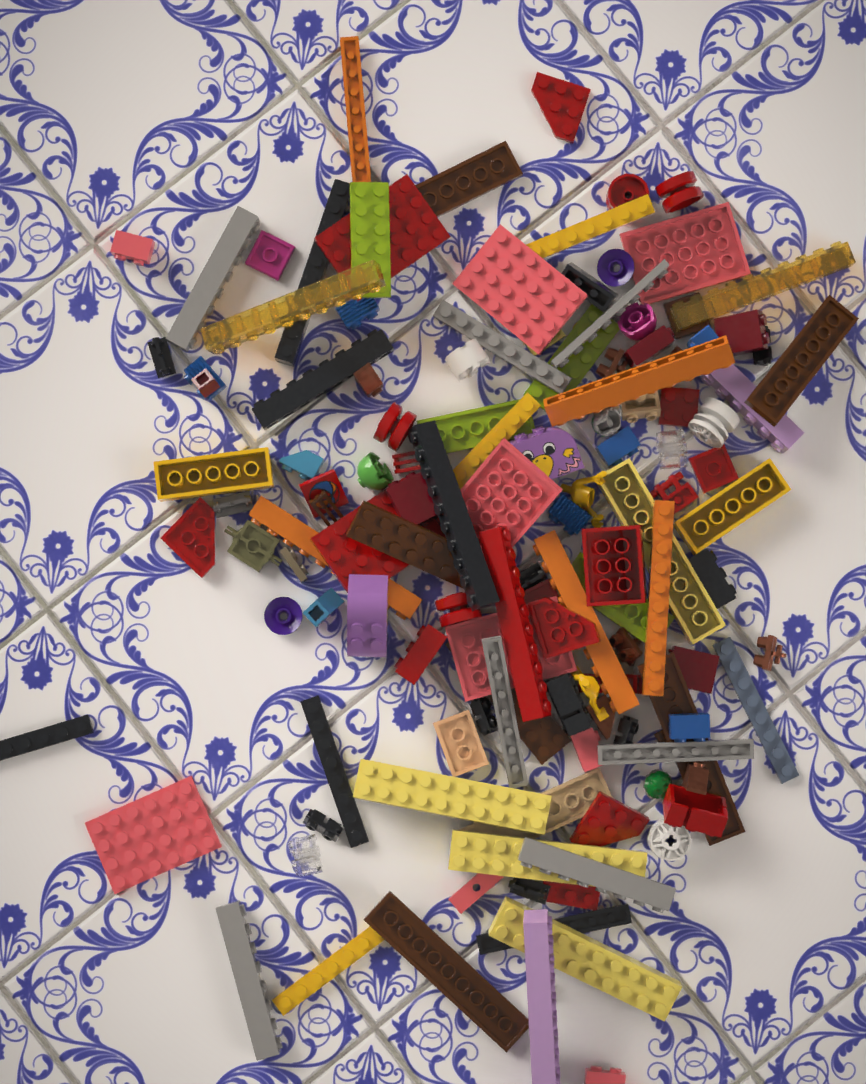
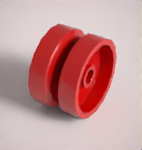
(625, 185)
(679, 192)
(392, 425)
(458, 609)

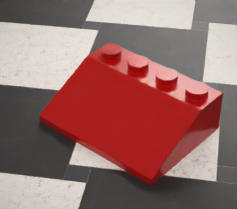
(614, 565)

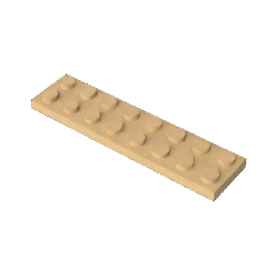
(567, 804)

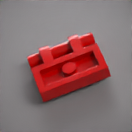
(682, 495)

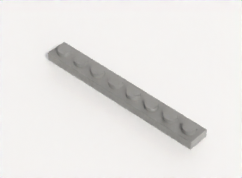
(617, 309)
(502, 347)
(504, 711)
(675, 752)

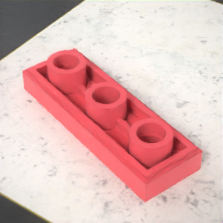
(467, 895)

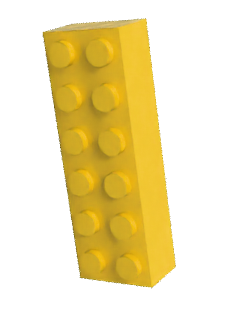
(213, 474)
(731, 506)

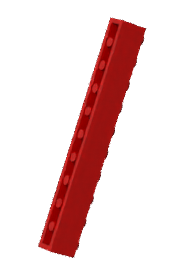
(515, 624)

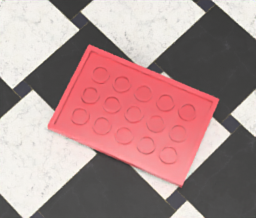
(698, 246)
(520, 289)
(507, 492)
(470, 659)
(153, 834)

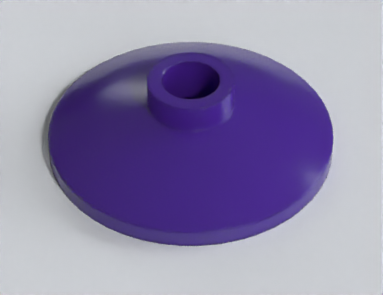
(606, 266)
(276, 608)

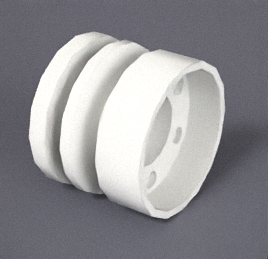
(714, 422)
(656, 841)

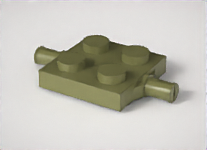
(253, 546)

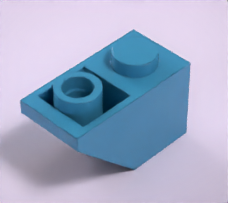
(304, 463)
(323, 607)

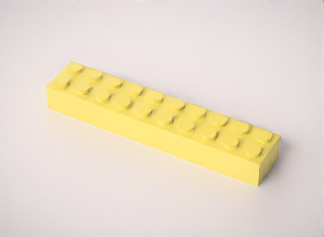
(687, 596)
(452, 797)
(499, 856)
(593, 962)

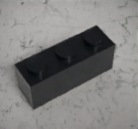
(597, 292)
(713, 578)

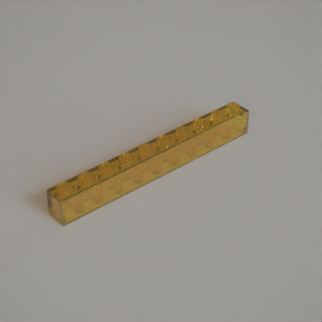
(762, 286)
(293, 307)

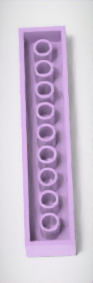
(541, 997)

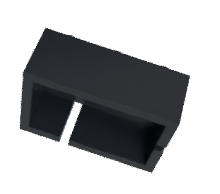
(568, 704)

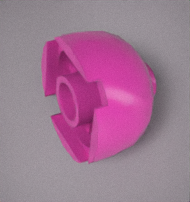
(637, 321)

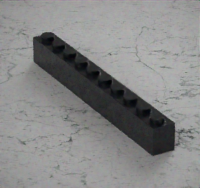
(314, 271)
(453, 515)

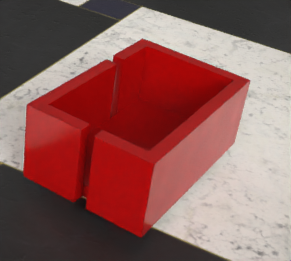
(420, 653)
(695, 811)

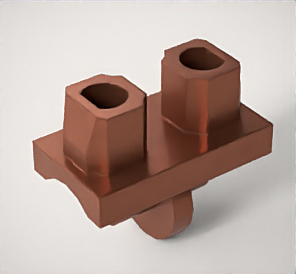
(614, 356)
(769, 644)
(627, 647)

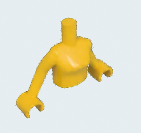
(584, 496)
(591, 690)

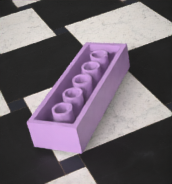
(736, 388)

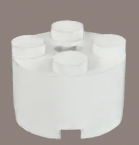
(467, 360)

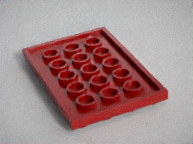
(412, 231)
(352, 557)

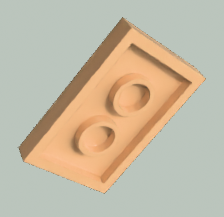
(460, 743)

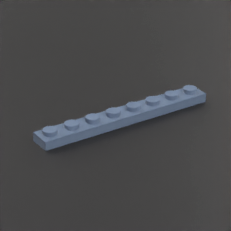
(756, 710)

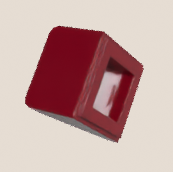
(205, 383)

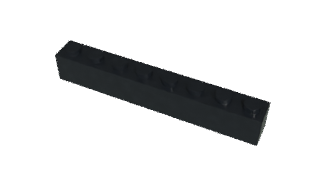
(322, 380)

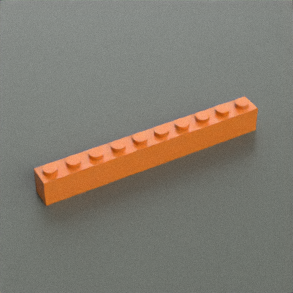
(639, 381)
(299, 534)
(574, 598)
(658, 598)

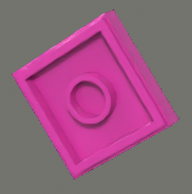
(270, 255)

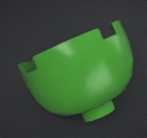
(373, 473)

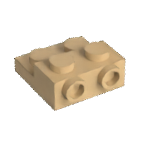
(645, 406)

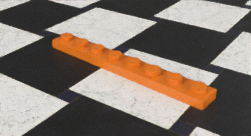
(355, 109)

